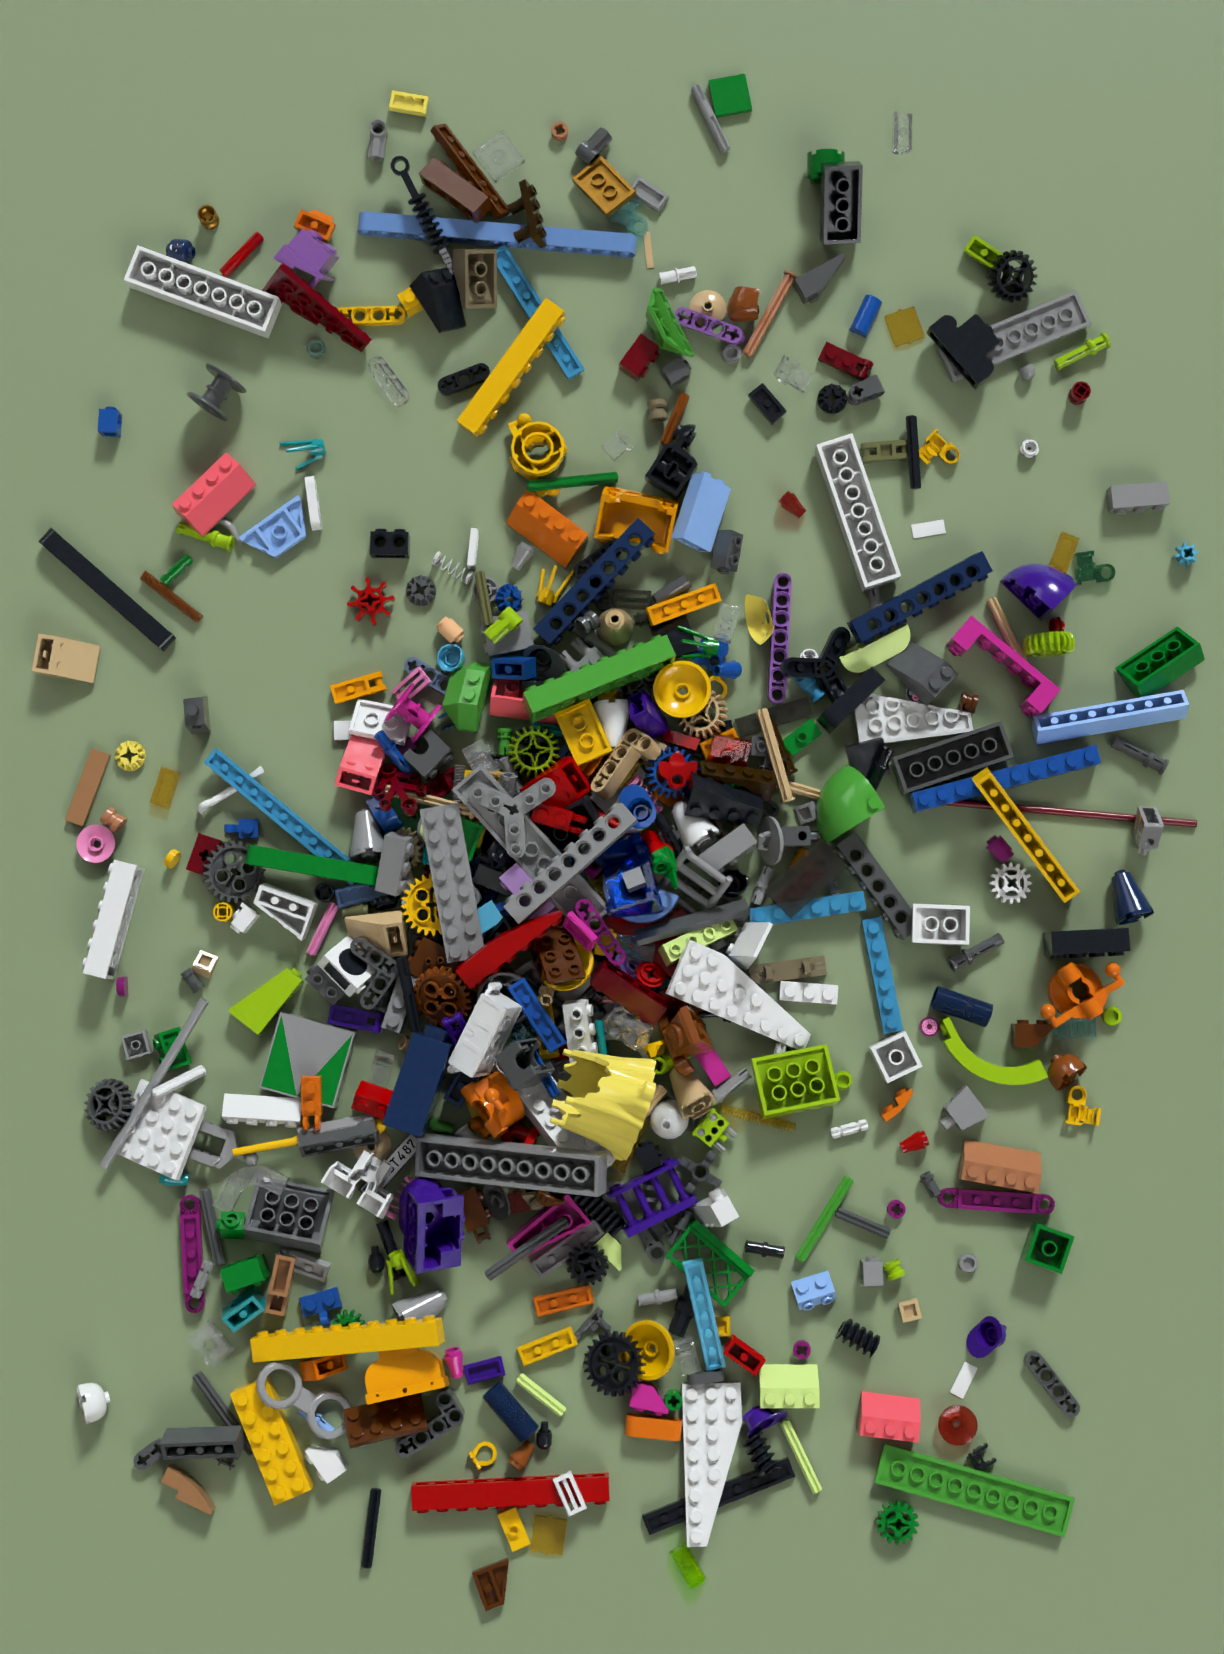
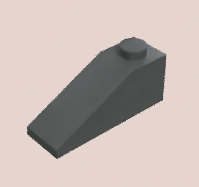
(813, 283)

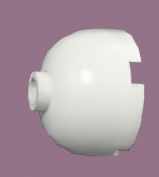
(667, 1121)
(92, 1401)

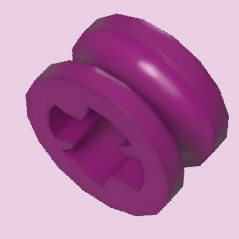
(891, 1212)
(803, 1343)

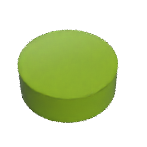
(1111, 1016)

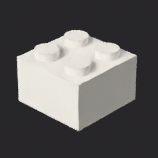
(895, 1056)

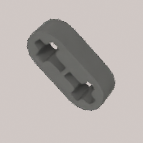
(705, 1377)
(145, 1451)

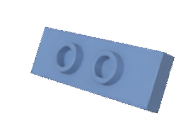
(356, 894)

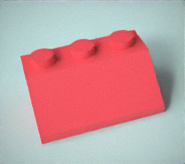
(889, 1417)

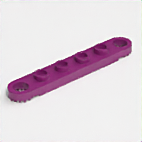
(996, 1201)
(191, 1249)

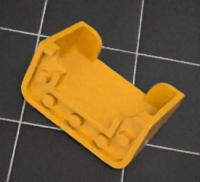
(622, 507)

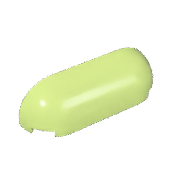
(864, 656)

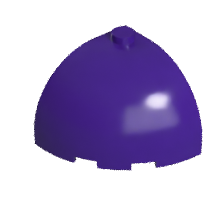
(1038, 587)

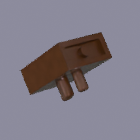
(428, 955)

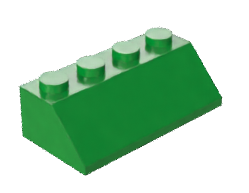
(1161, 663)

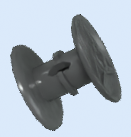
(216, 392)

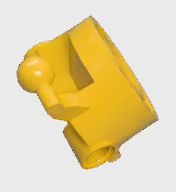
(532, 436)

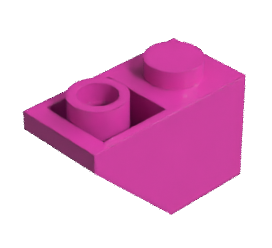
(647, 1398)

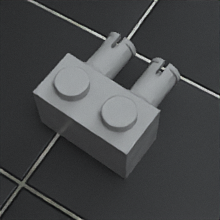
(589, 655)

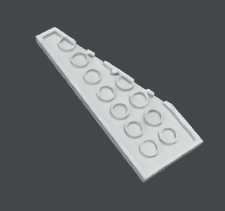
(720, 987)
(710, 1435)

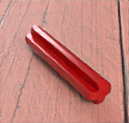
(248, 247)

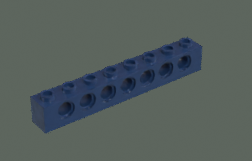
(637, 529)
(976, 562)

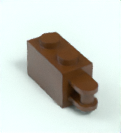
(475, 1213)

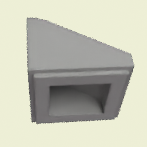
(807, 812)

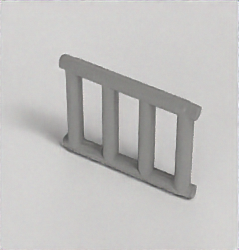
(716, 892)

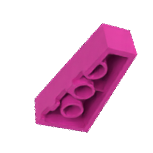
(548, 1215)

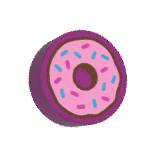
(929, 1026)

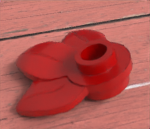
(677, 767)

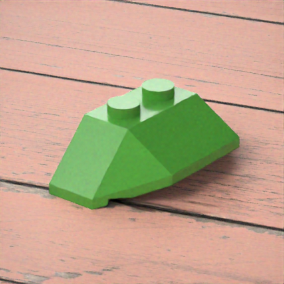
(665, 325)
(467, 695)

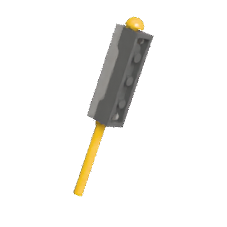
(333, 1136)

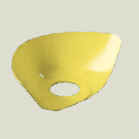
(755, 615)

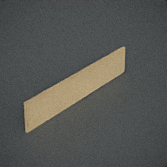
(648, 250)

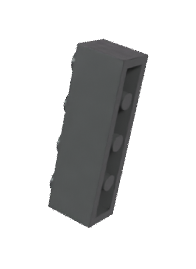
(202, 1442)

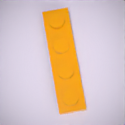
(683, 604)

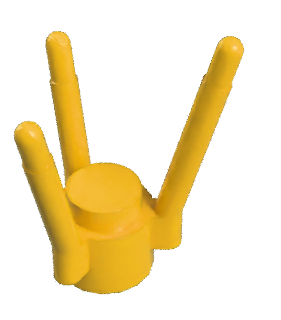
(545, 595)

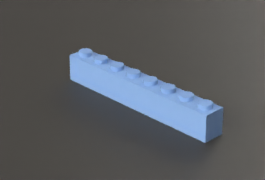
(1109, 717)

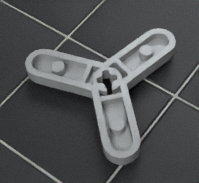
(515, 822)

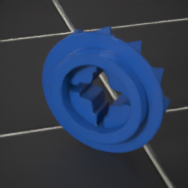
(508, 591)

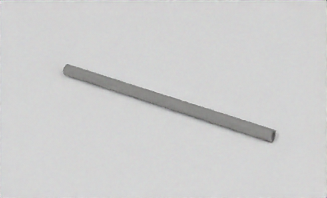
(154, 1082)

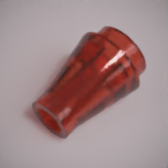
(792, 504)

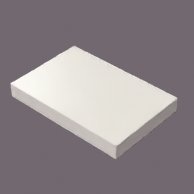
(369, 718)

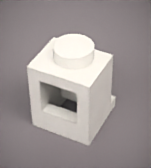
(244, 919)

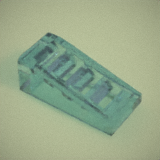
(1063, 1030)

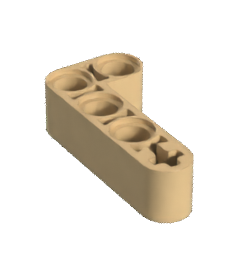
(622, 760)

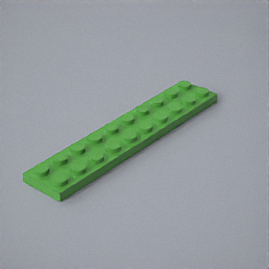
(974, 1489)

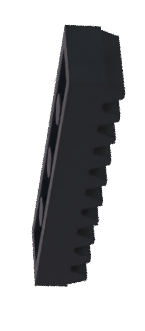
(601, 1212)

